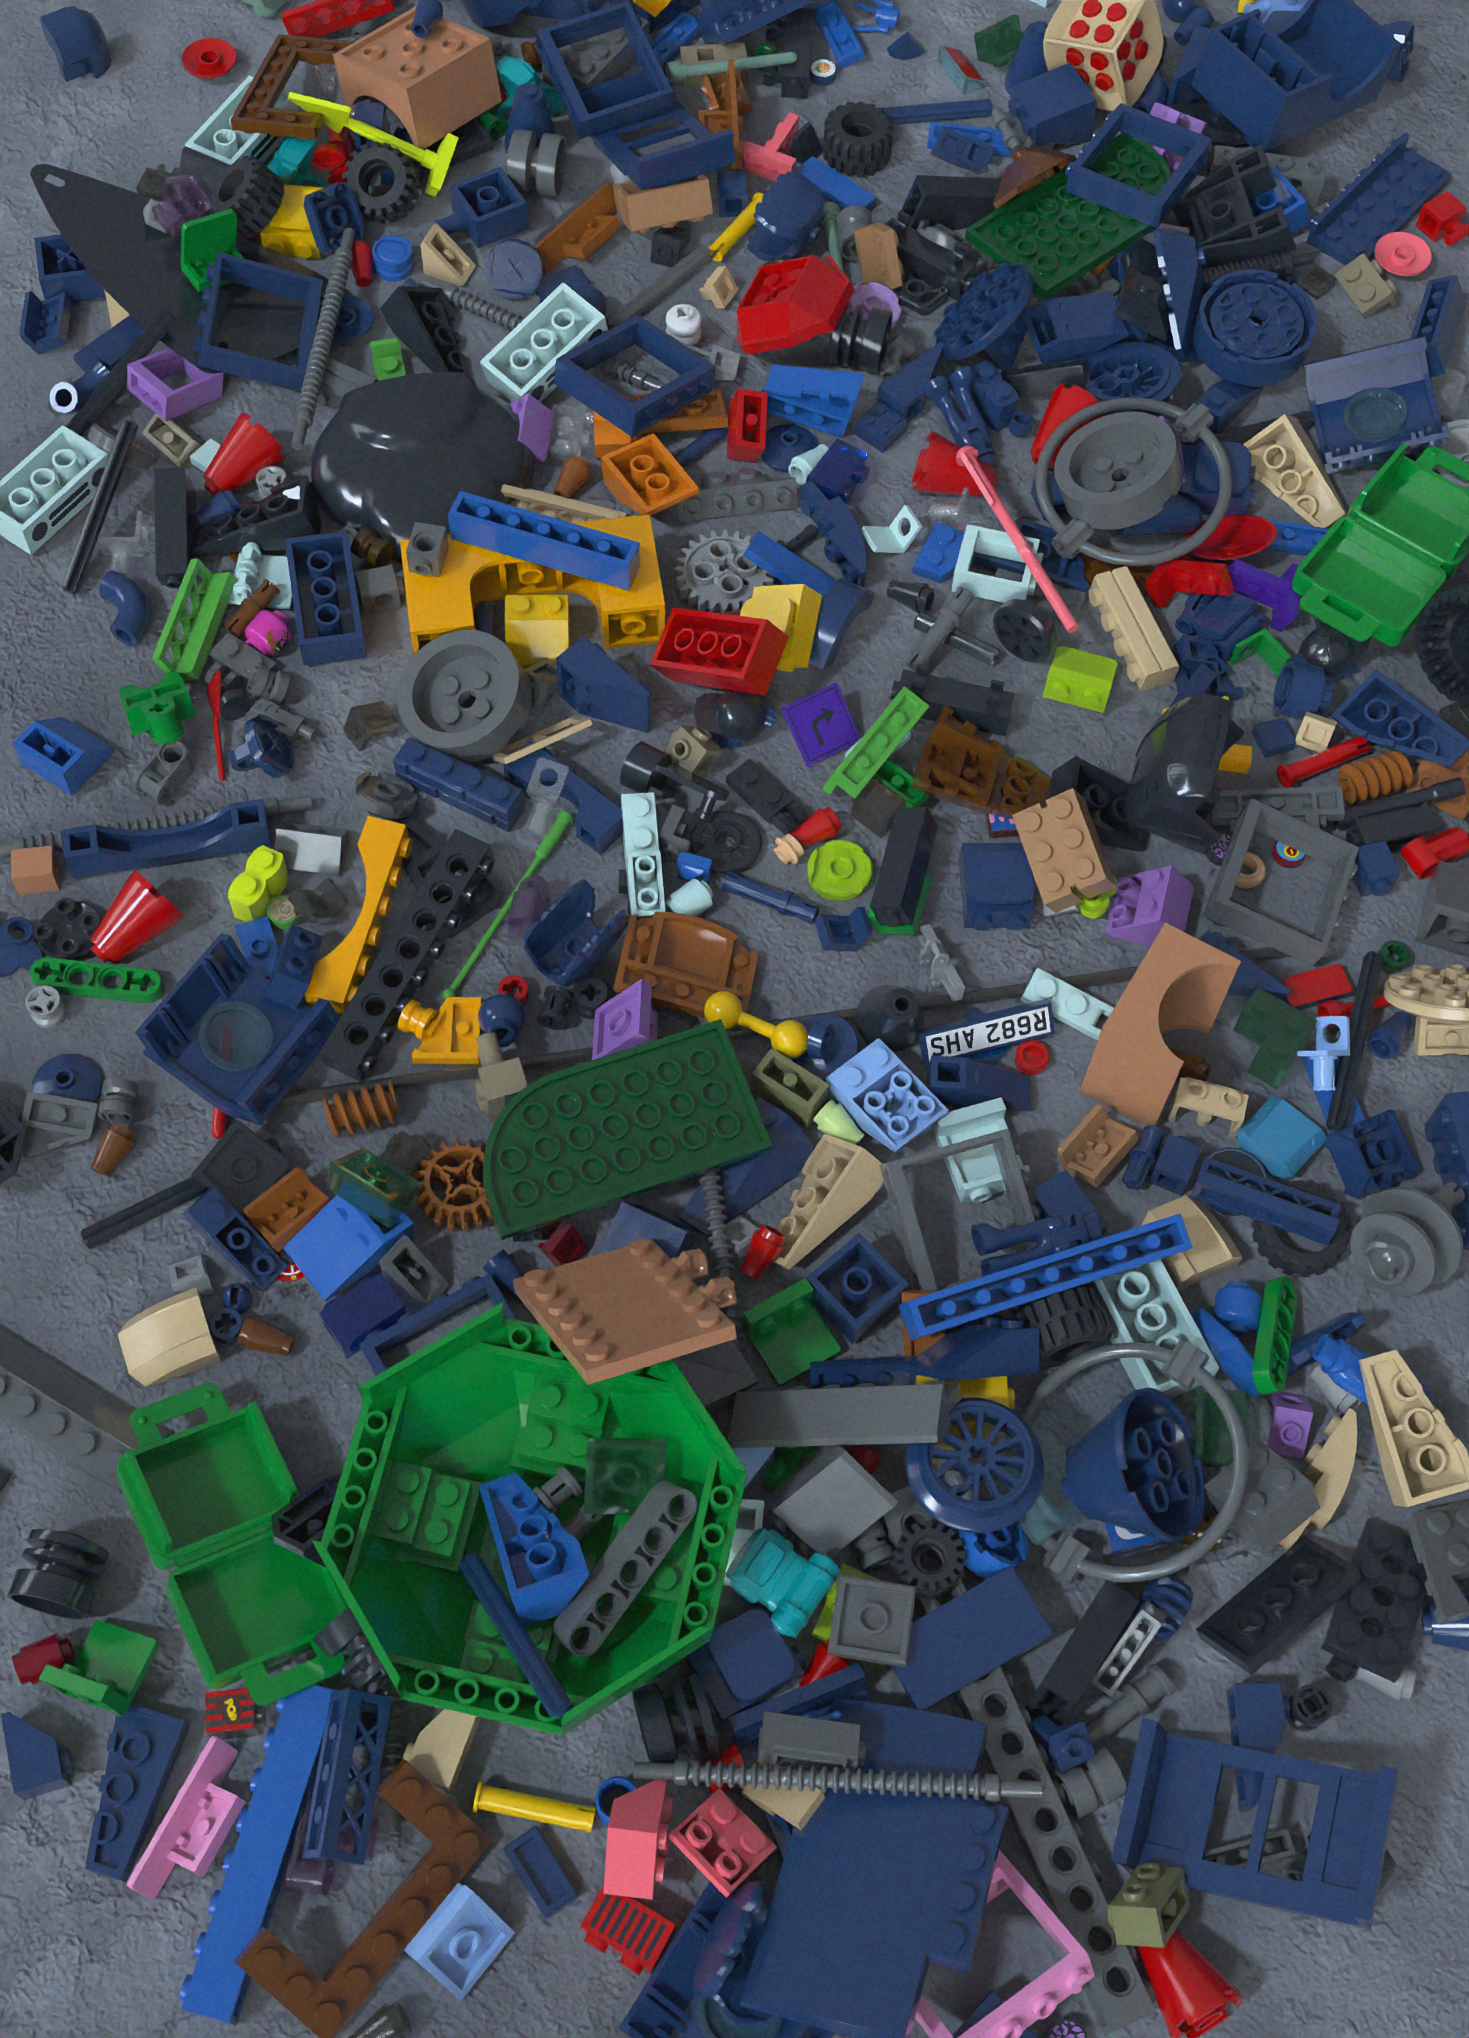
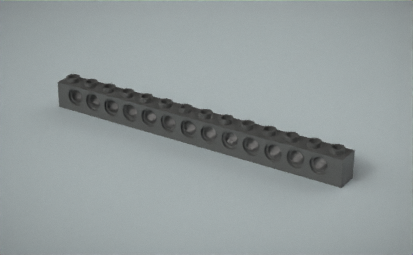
(1111, 2008)

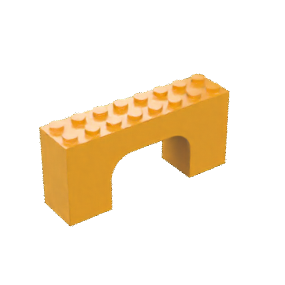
(478, 574)

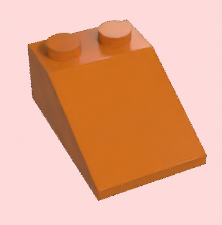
(646, 476)

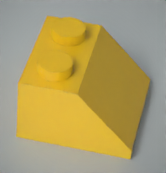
(536, 627)

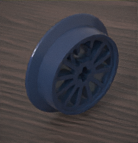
(1132, 371)
(945, 1501)

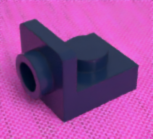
(1064, 1745)

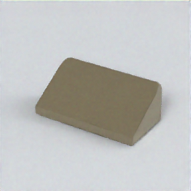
(172, 439)

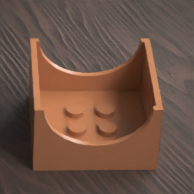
(425, 81)
(1173, 989)

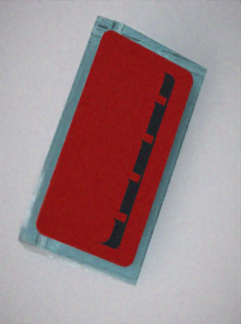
(960, 69)

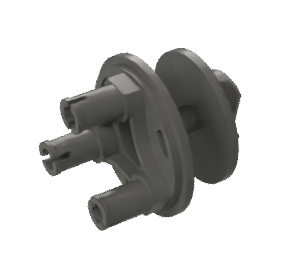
(1408, 1239)

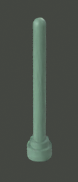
(678, 71)
(829, 223)

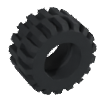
(857, 139)
(403, 191)
(251, 192)
(1068, 1324)

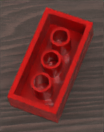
(719, 650)

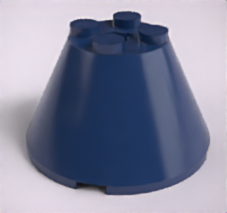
(1138, 1469)

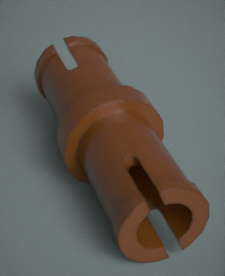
(251, 607)

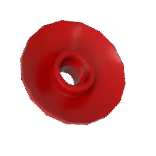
(209, 58)

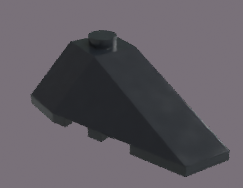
(1142, 293)
(425, 325)

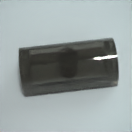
(1144, 1555)

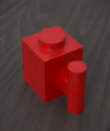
(1443, 219)

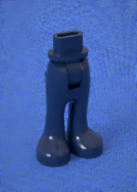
(965, 433)
(1050, 1234)

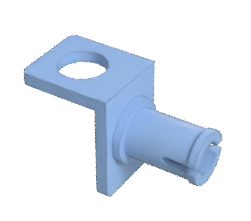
(1326, 1052)

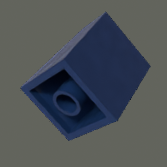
(1054, 107)
(639, 1222)

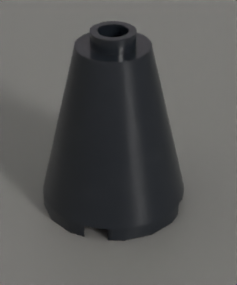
(891, 1016)

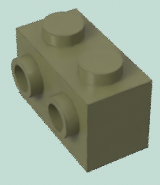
(789, 1087)
(1149, 1906)

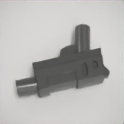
(291, 726)

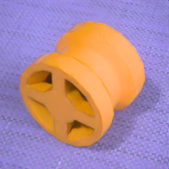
(416, 1019)

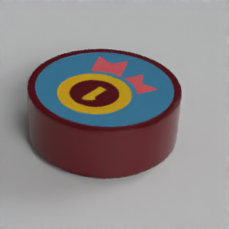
(1287, 856)

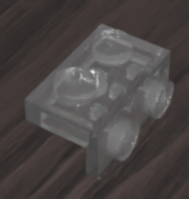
(569, 431)

